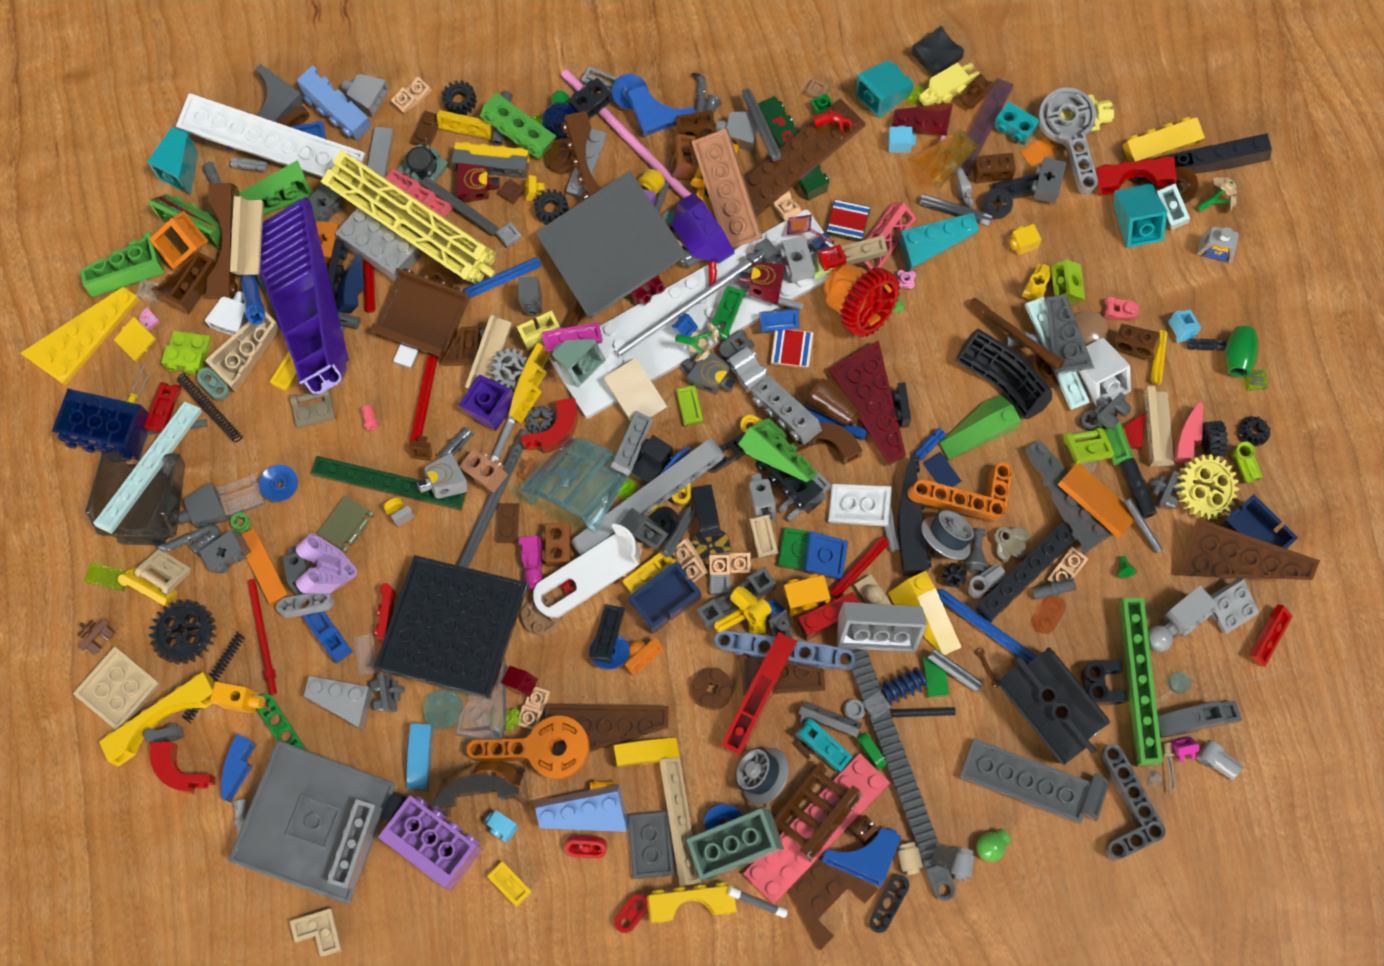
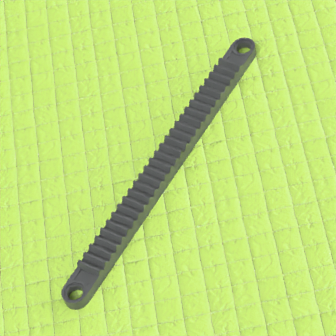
(901, 776)

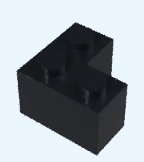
(654, 459)

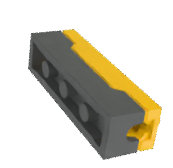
(498, 160)

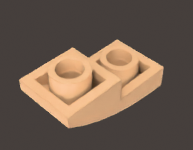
(410, 97)
(787, 206)
(690, 560)
(730, 563)
(1069, 566)
(534, 707)

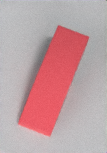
(1189, 436)

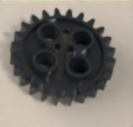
(182, 614)

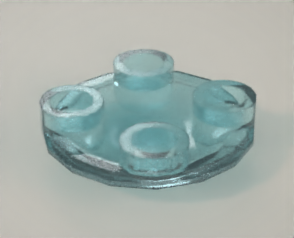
(442, 709)

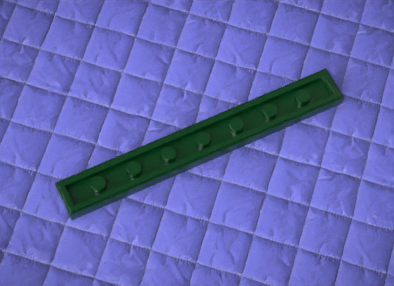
(381, 482)

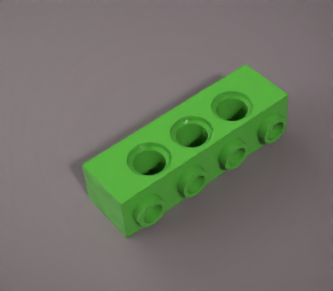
(517, 125)

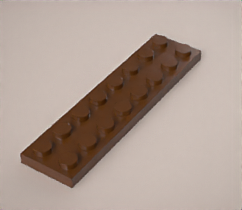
(799, 158)

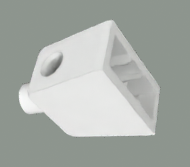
(228, 315)

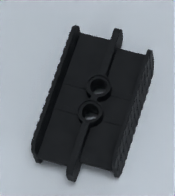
(1063, 736)

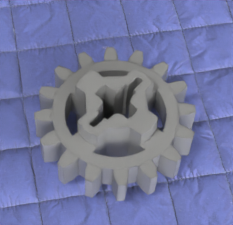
(513, 361)

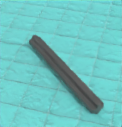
(761, 124)
(460, 206)

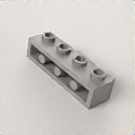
(785, 410)
(354, 844)

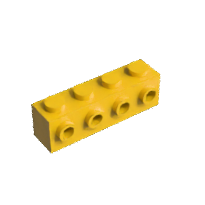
(1163, 141)

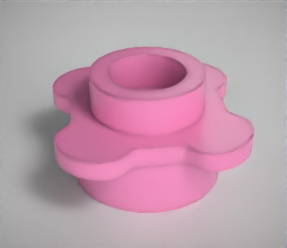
(909, 284)

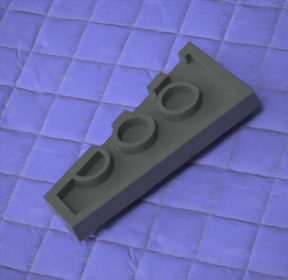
(1066, 336)

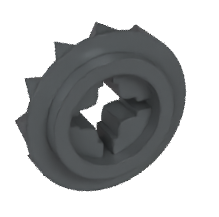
(533, 425)

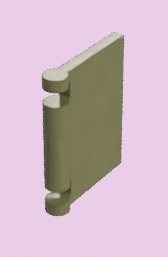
(345, 523)

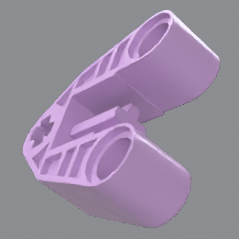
(332, 567)

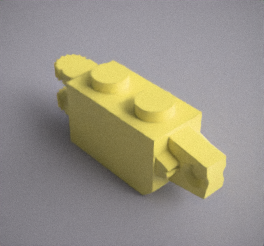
(948, 84)

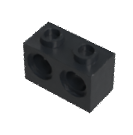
(593, 102)

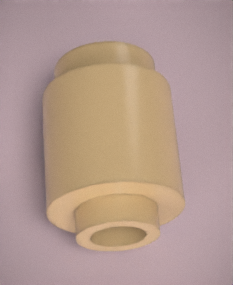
(910, 858)

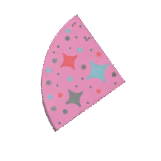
(148, 319)

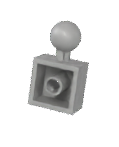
(1181, 619)

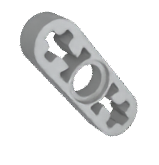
(296, 601)

